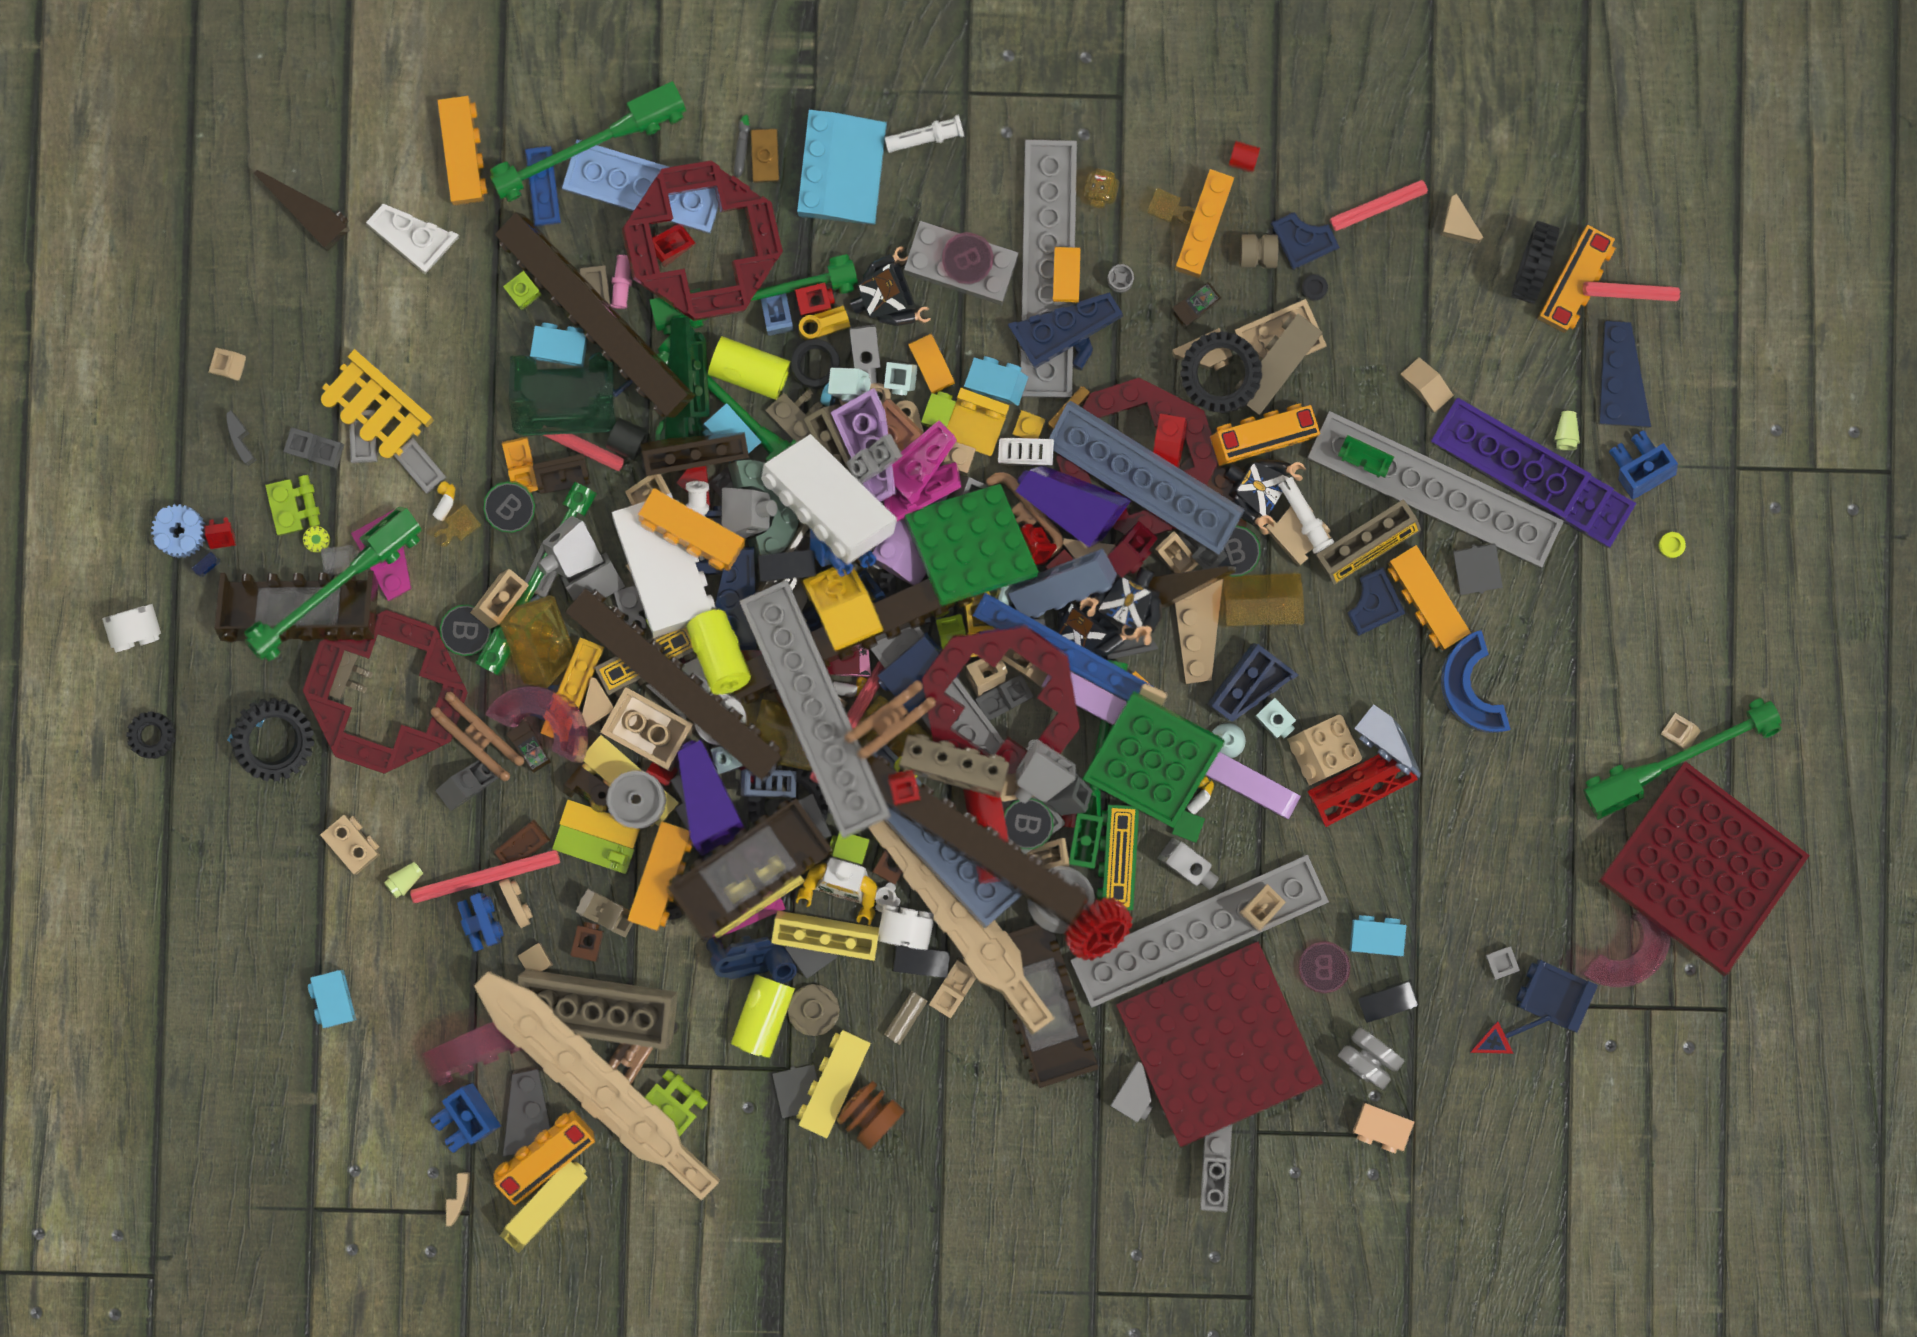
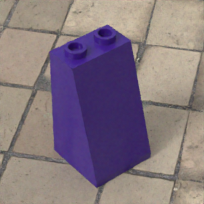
(1072, 503)
(708, 804)

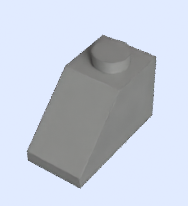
(1134, 1095)

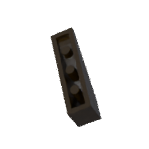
(315, 217)
(692, 452)
(1178, 586)

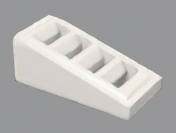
(1010, 450)

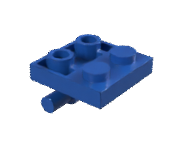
(481, 921)

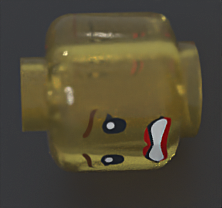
(1101, 188)

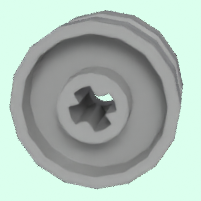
(621, 796)
(1046, 919)
(1372, 1056)

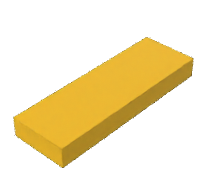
(598, 824)

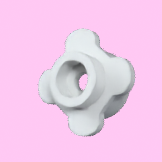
(892, 900)

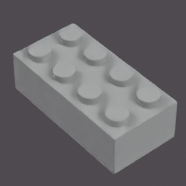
(926, 264)

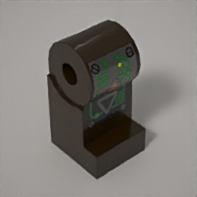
(1195, 305)
(529, 746)
(589, 788)

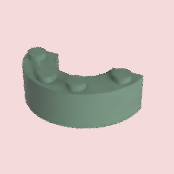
(783, 525)

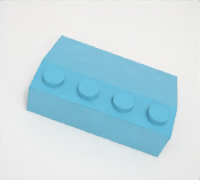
(841, 167)

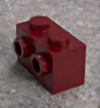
(1132, 549)

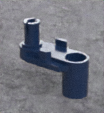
(751, 958)

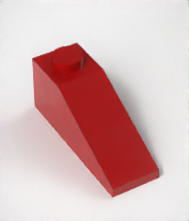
(1170, 438)

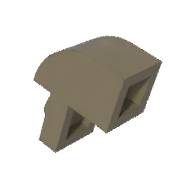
(605, 912)

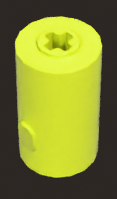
(749, 368)
(718, 652)
(762, 1016)

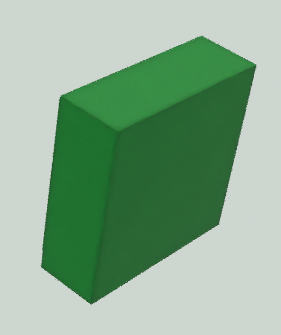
(1188, 826)

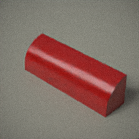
(990, 813)

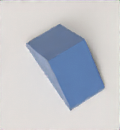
(777, 314)

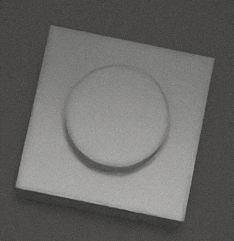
(1502, 962)

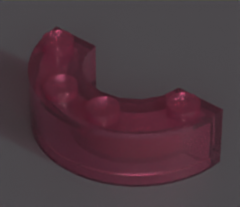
(560, 711)
(1639, 965)
(465, 1051)

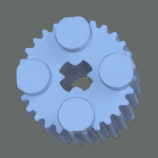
(168, 520)

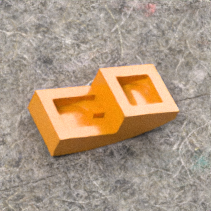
(1066, 274)
(931, 364)
(520, 462)

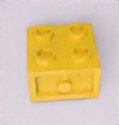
(977, 421)

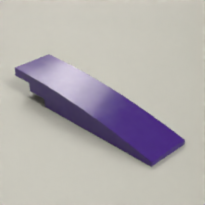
(1533, 472)

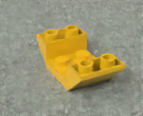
(842, 607)

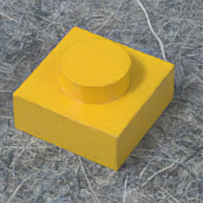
(1028, 426)

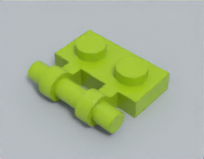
(285, 507)
(671, 1106)

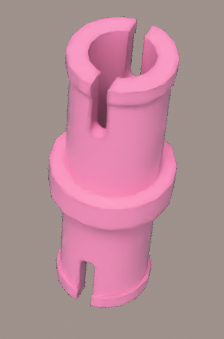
(621, 282)

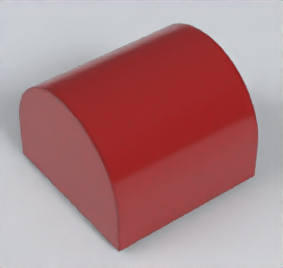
(1244, 156)

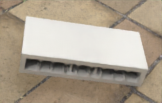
(828, 499)
(662, 573)

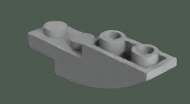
(1216, 1170)

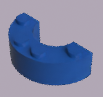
(1458, 690)

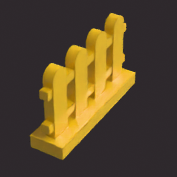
(370, 392)

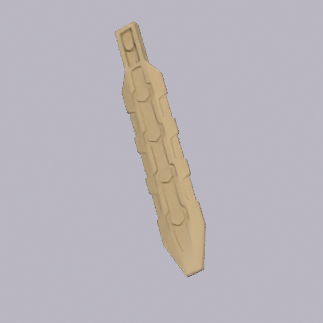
(986, 950)
(598, 1086)

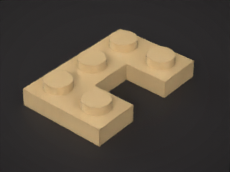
(1263, 330)

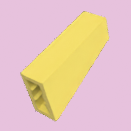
(544, 1205)

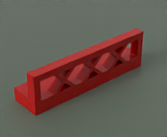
(1357, 781)

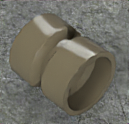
(1258, 251)

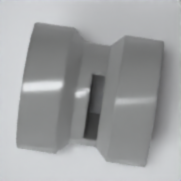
(1120, 274)

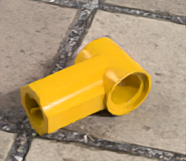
(826, 322)

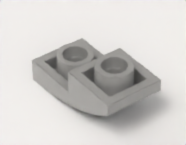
(874, 459)

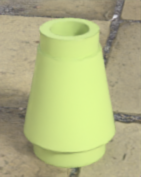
(1567, 432)
(403, 879)

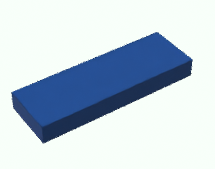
(543, 189)

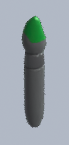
(744, 128)

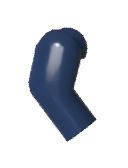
(1084, 350)

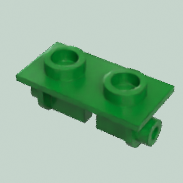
(1369, 457)

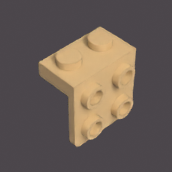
(1324, 749)

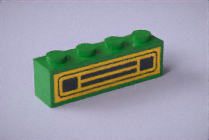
(1120, 854)

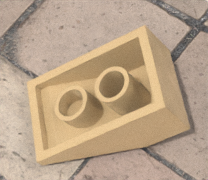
(648, 729)

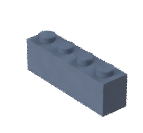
(1063, 584)

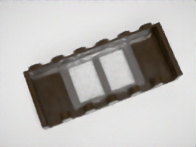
(342, 616)
(748, 869)
(1062, 1046)

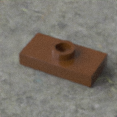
(522, 843)

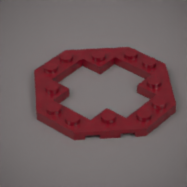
(673, 285)
(1137, 393)
(991, 648)
(334, 716)

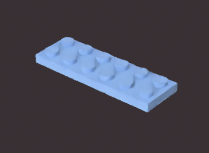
(624, 181)

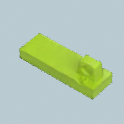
(593, 849)

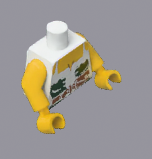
(843, 881)

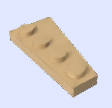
(1197, 631)

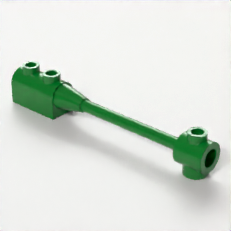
(644, 115)
(840, 274)
(771, 442)
(380, 545)
(497, 651)
(1626, 785)
(1089, 823)

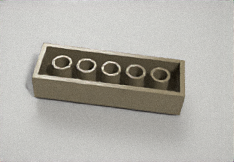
(607, 1008)

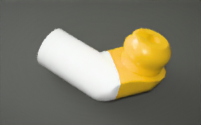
(446, 502)
(850, 690)
(1202, 797)

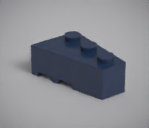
(1249, 682)

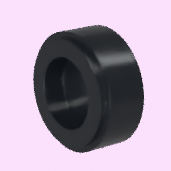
(1314, 287)

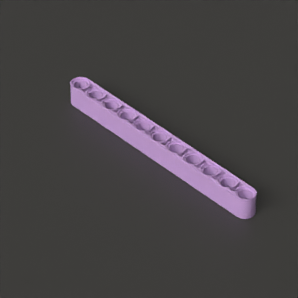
(1223, 769)

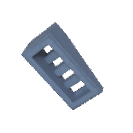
(757, 792)

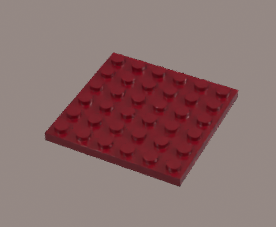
(1704, 868)
(1219, 1044)

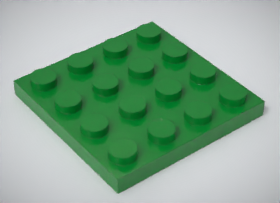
(970, 544)
(1153, 759)

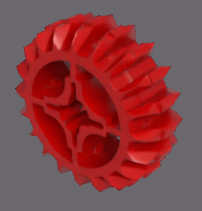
(1098, 929)

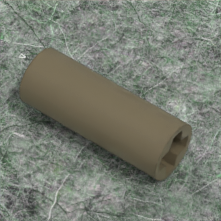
(905, 1017)

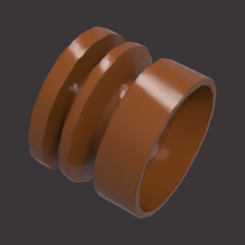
(870, 1115)

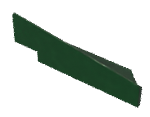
(689, 363)

